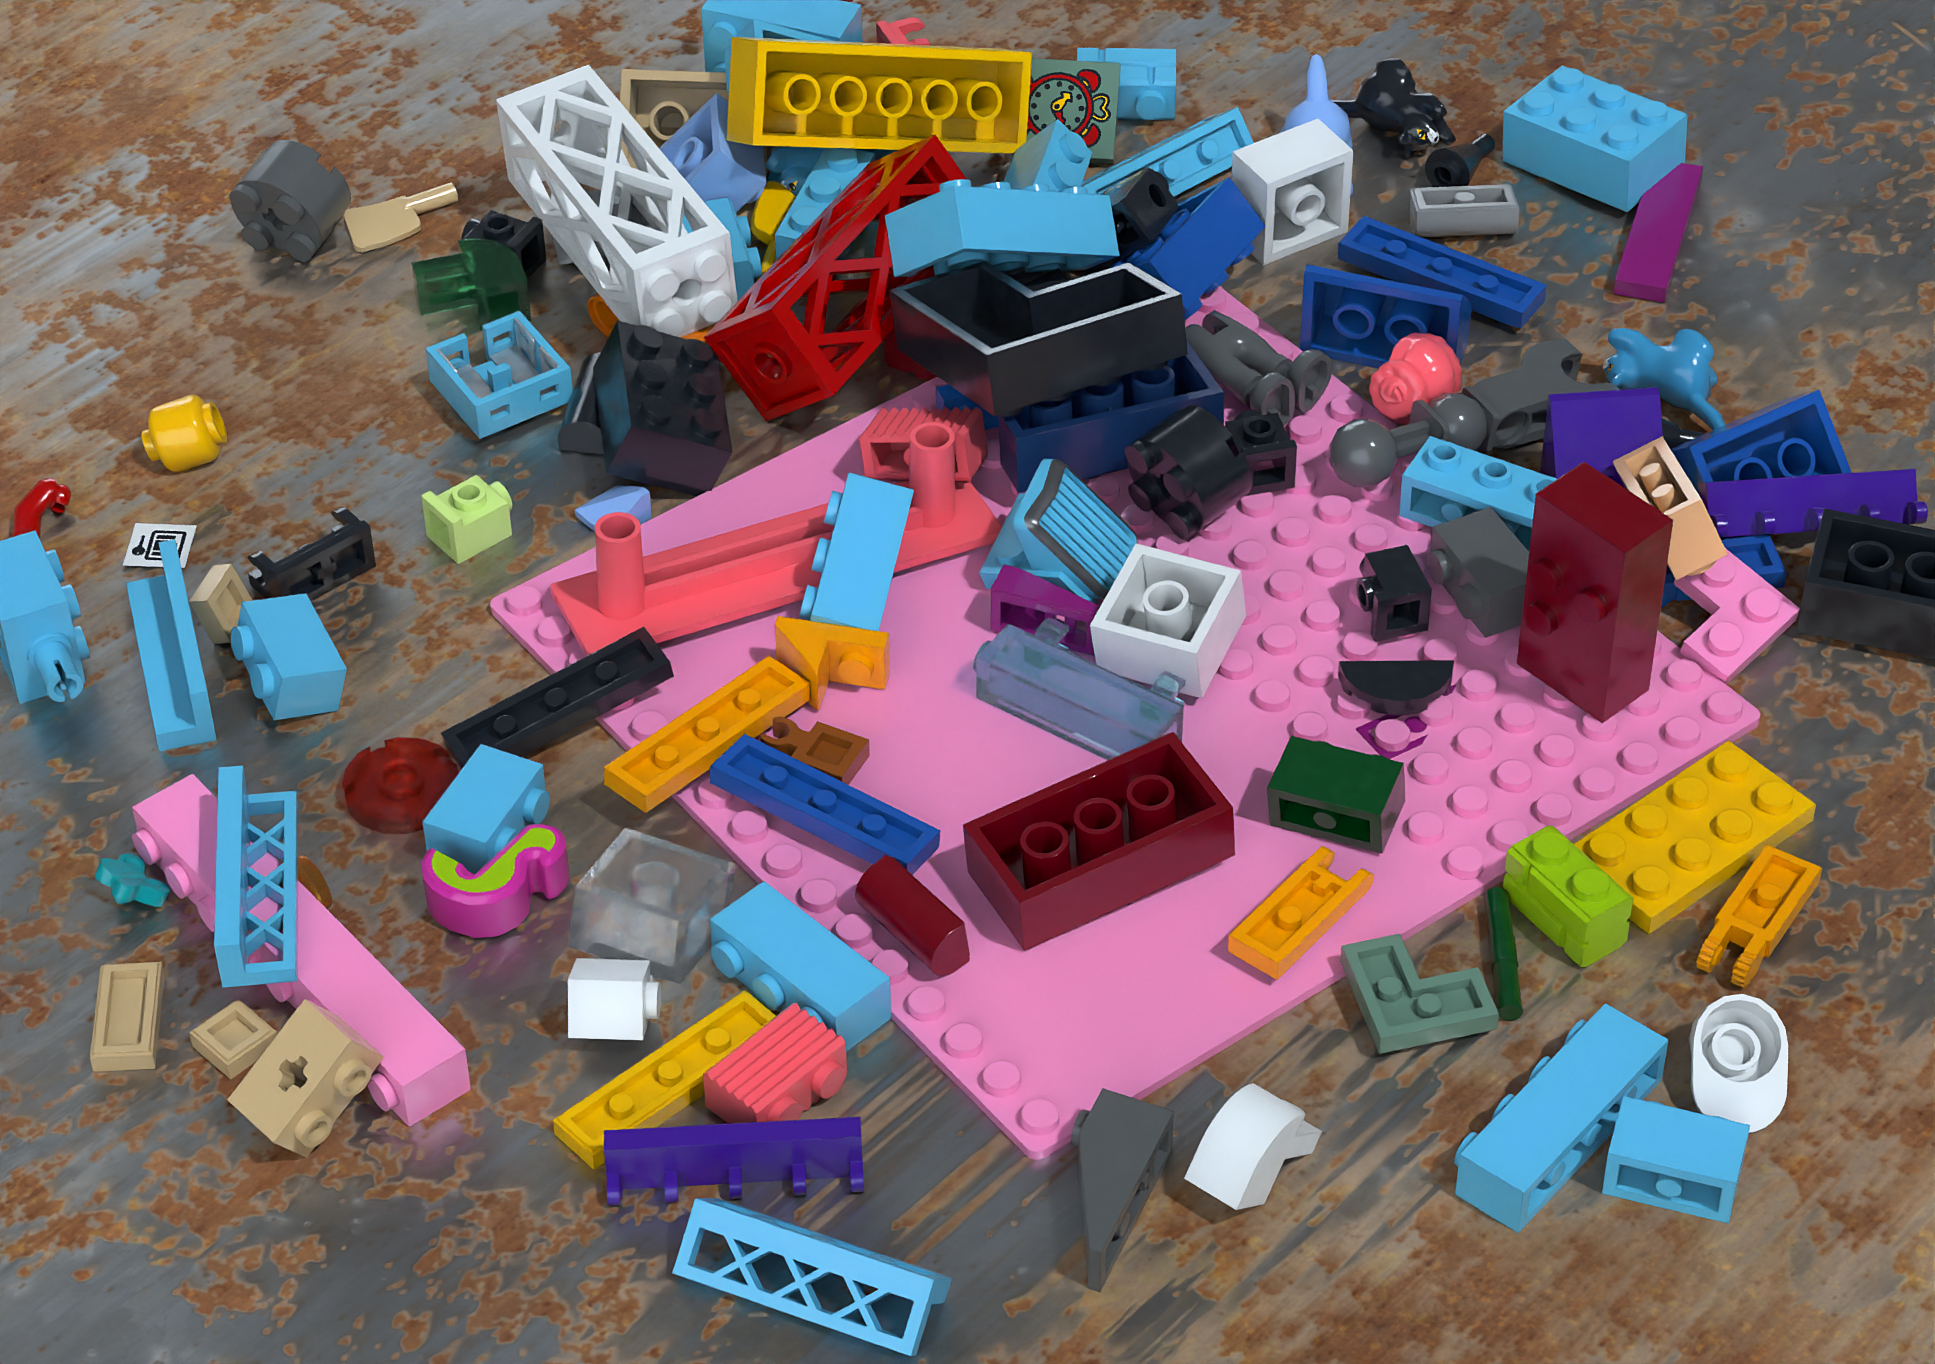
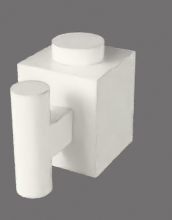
(611, 999)

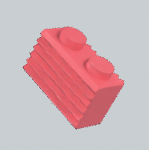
(887, 441)
(777, 1070)

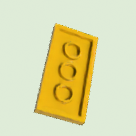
(1695, 833)

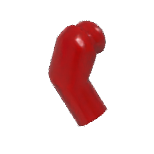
(43, 496)

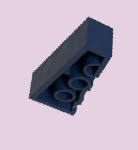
(1101, 421)

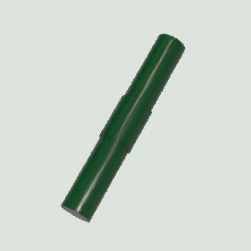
(1503, 954)

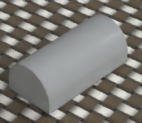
(1463, 211)

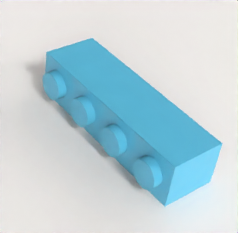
(1558, 1117)

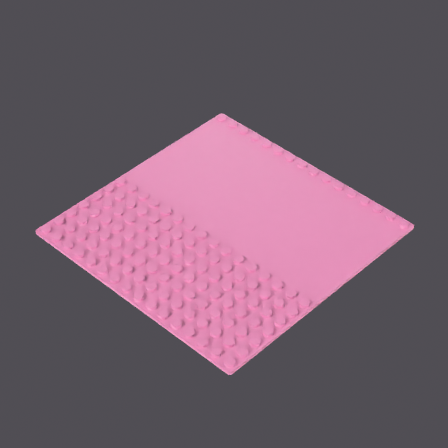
(1153, 981)

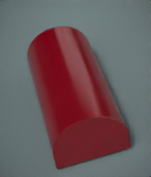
(914, 916)

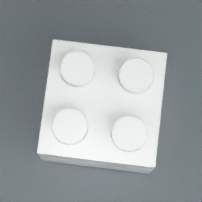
(1296, 188)
(1168, 618)

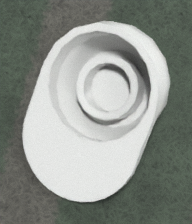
(1739, 1061)

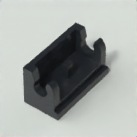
(318, 565)

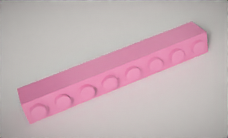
(421, 1059)

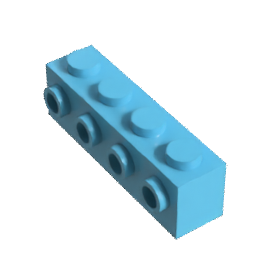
(1456, 481)

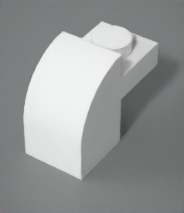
(1248, 1146)

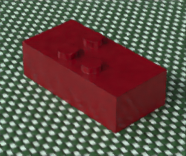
(1593, 591)
(1099, 840)

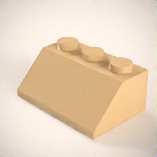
(667, 99)

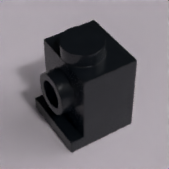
(522, 237)
(1262, 440)
(1394, 593)

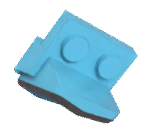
(1062, 535)

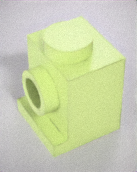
(468, 517)

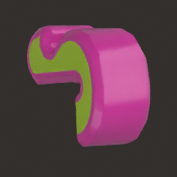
(502, 889)

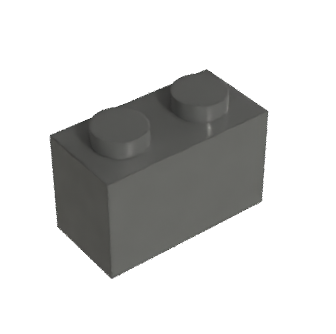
(1481, 569)

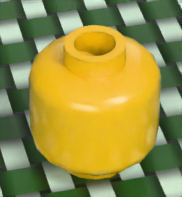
(184, 433)

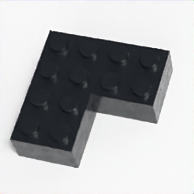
(1029, 346)

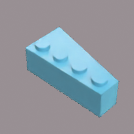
(1003, 229)

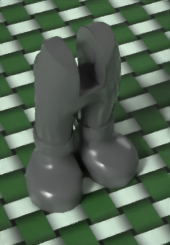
(1255, 371)

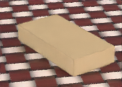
(127, 1017)

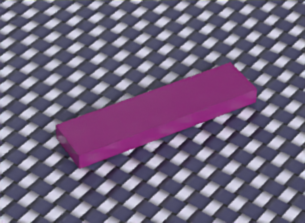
(1658, 235)

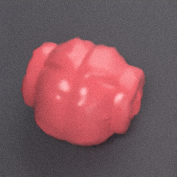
(1417, 369)

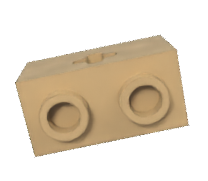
(306, 1078)

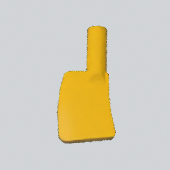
(767, 217)

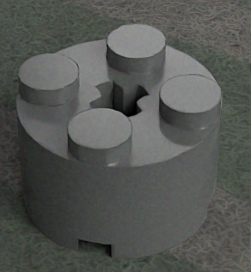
(289, 200)

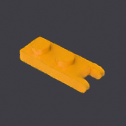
(1297, 914)

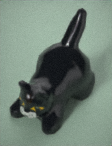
(1392, 104)

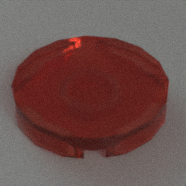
(397, 784)

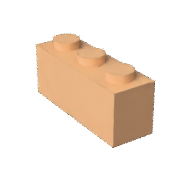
(1661, 482)

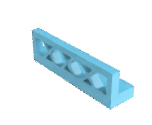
(1183, 157)
(171, 656)
(234, 876)
(818, 1250)

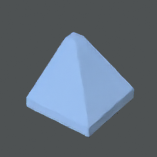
(620, 498)

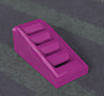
(1029, 600)

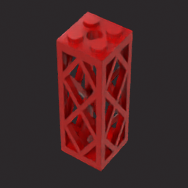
(801, 353)

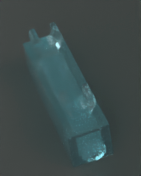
(1072, 696)

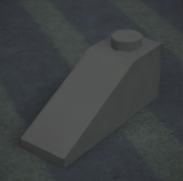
(1119, 1163)

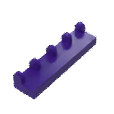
(1799, 501)
(733, 1155)

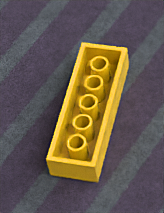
(877, 95)

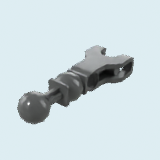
(1490, 414)

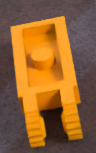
(1760, 911)

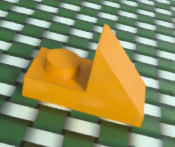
(832, 654)

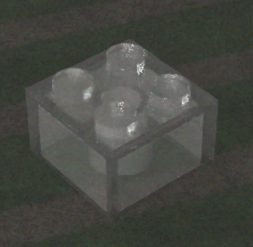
(650, 904)

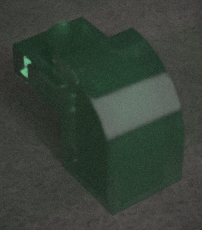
(479, 276)

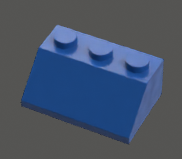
(1200, 243)
(1365, 316)
(1774, 442)

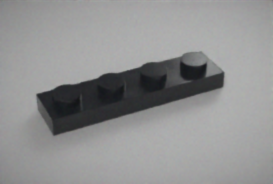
(563, 699)

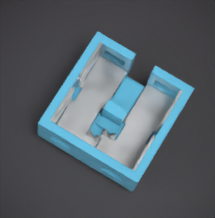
(514, 385)

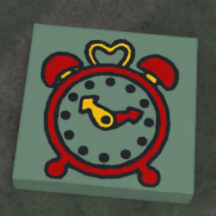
(1081, 98)

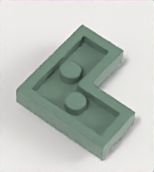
(1411, 1010)

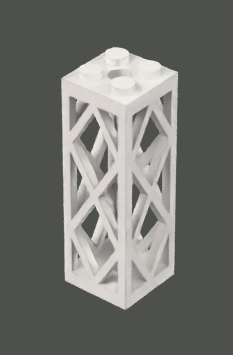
(655, 274)

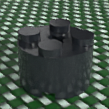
(1187, 470)

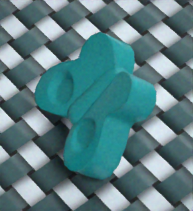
(129, 882)

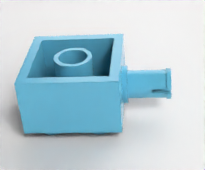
(36, 622)

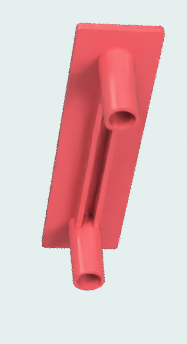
(759, 563)

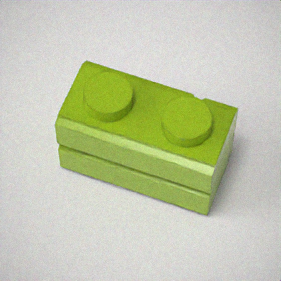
(1567, 896)

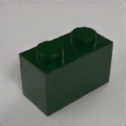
(1336, 794)

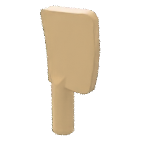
(394, 219)

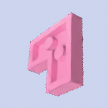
(1744, 617)

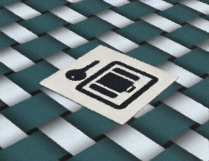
(145, 539)

